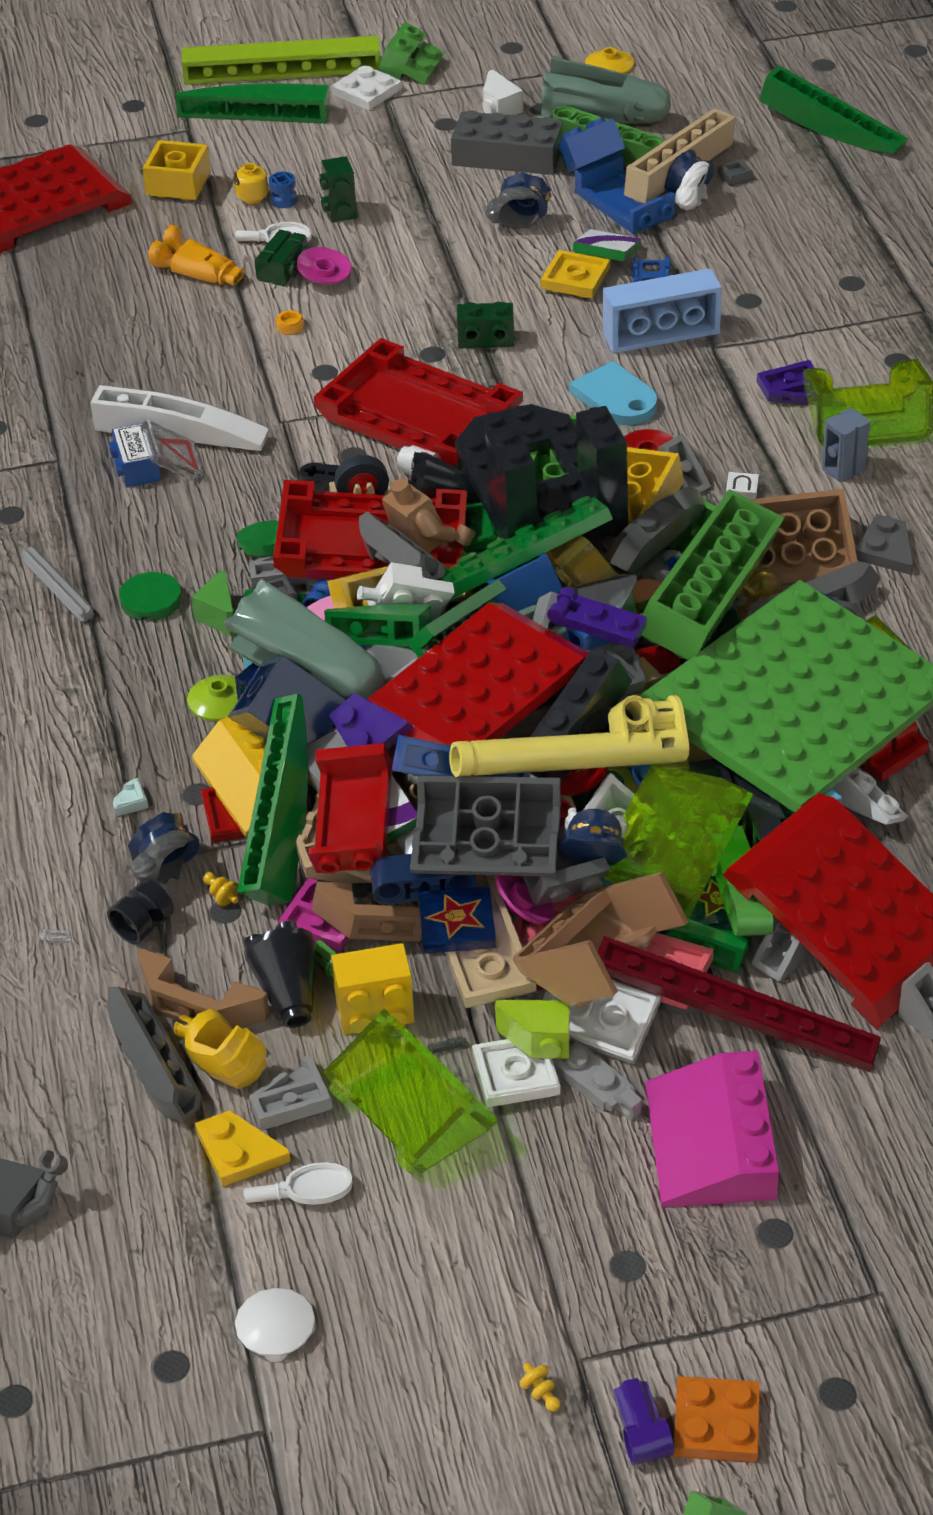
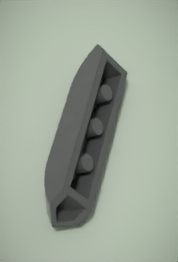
(654, 529)
(391, 545)
(844, 584)
(152, 1054)

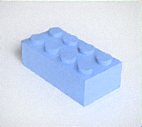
(661, 310)

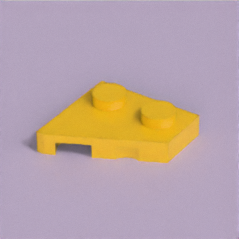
(238, 1148)

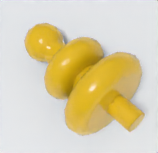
(221, 889)
(542, 1388)

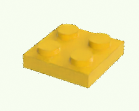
(575, 274)

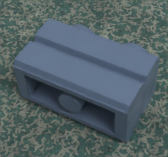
(845, 444)

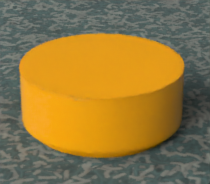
(289, 322)

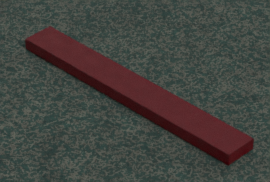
(739, 1004)

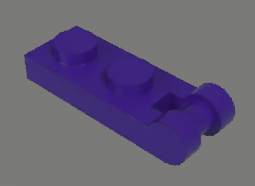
(597, 618)

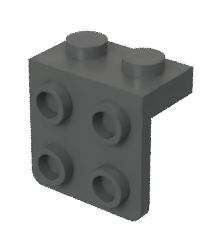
(569, 879)

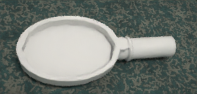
(267, 234)
(306, 1185)

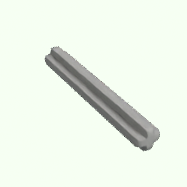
(58, 584)

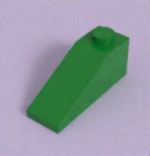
(380, 624)

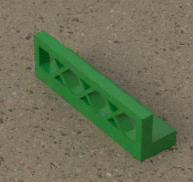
(454, 618)
(727, 948)

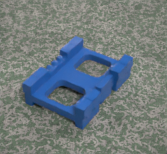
(640, 275)

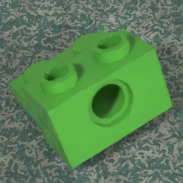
(410, 55)

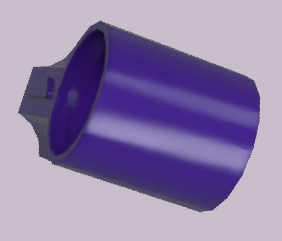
(643, 1431)

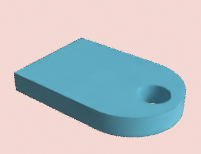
(617, 390)

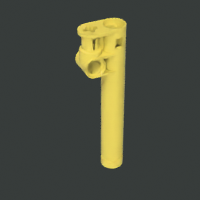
(653, 737)

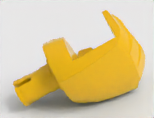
(220, 1051)

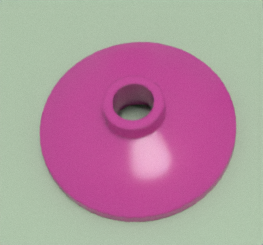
(324, 265)
(519, 900)

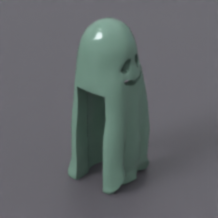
(603, 93)
(278, 625)

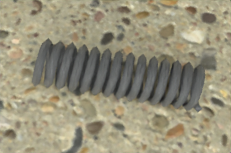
(448, 1046)

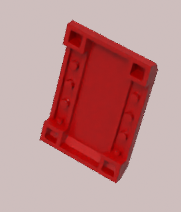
(53, 189)
(408, 400)
(322, 534)
(481, 678)
(843, 901)

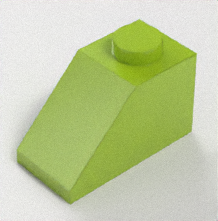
(535, 1026)

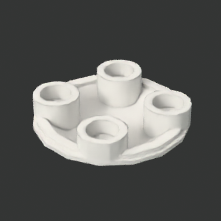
(275, 1323)

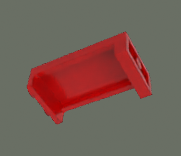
(352, 808)

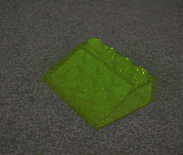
(679, 828)

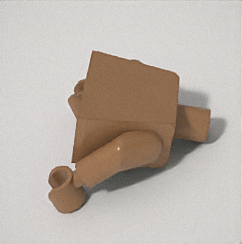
(418, 519)

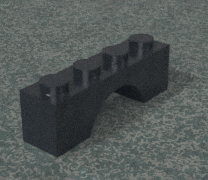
(595, 685)

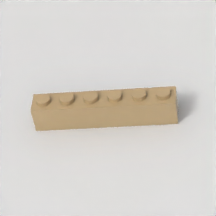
(706, 136)

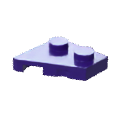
(784, 383)
(367, 723)

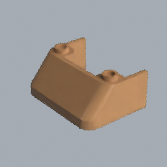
(565, 952)

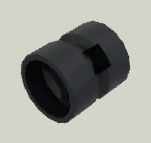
(140, 911)

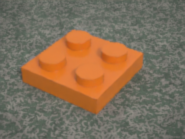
(717, 1419)

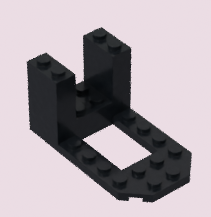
(503, 473)

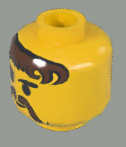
(251, 183)

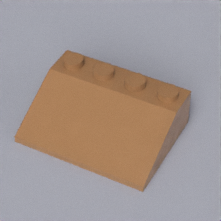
(812, 537)

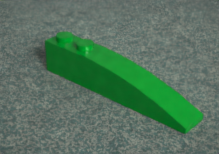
(257, 102)
(826, 113)
(279, 808)

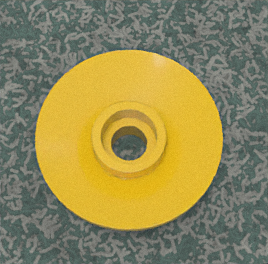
(611, 59)

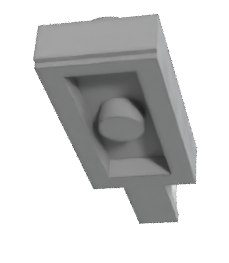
(598, 1081)

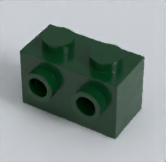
(338, 188)
(485, 325)

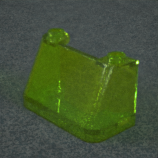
(895, 410)
(407, 1094)

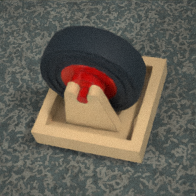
(361, 476)

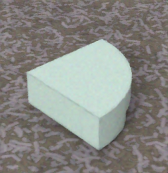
(130, 799)

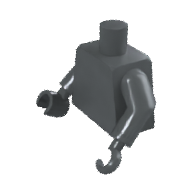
(27, 1191)

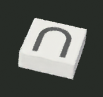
(743, 484)

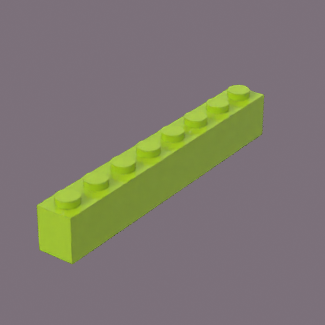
(279, 59)

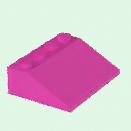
(713, 1132)

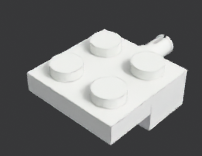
(406, 585)

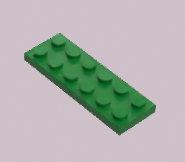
(526, 544)

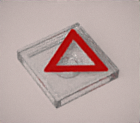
(172, 451)

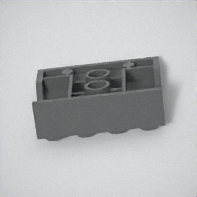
(487, 826)

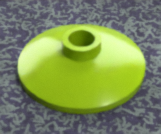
(213, 697)

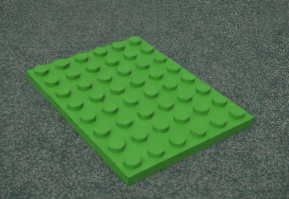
(799, 694)

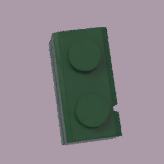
(279, 257)

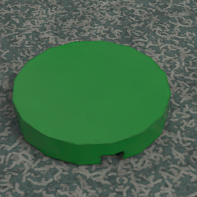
(258, 538)
(150, 595)

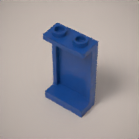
(603, 187)

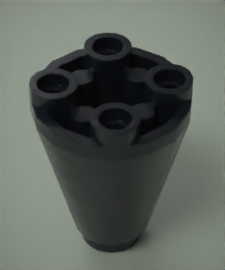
(433, 473)
(285, 970)

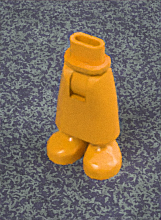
(193, 259)

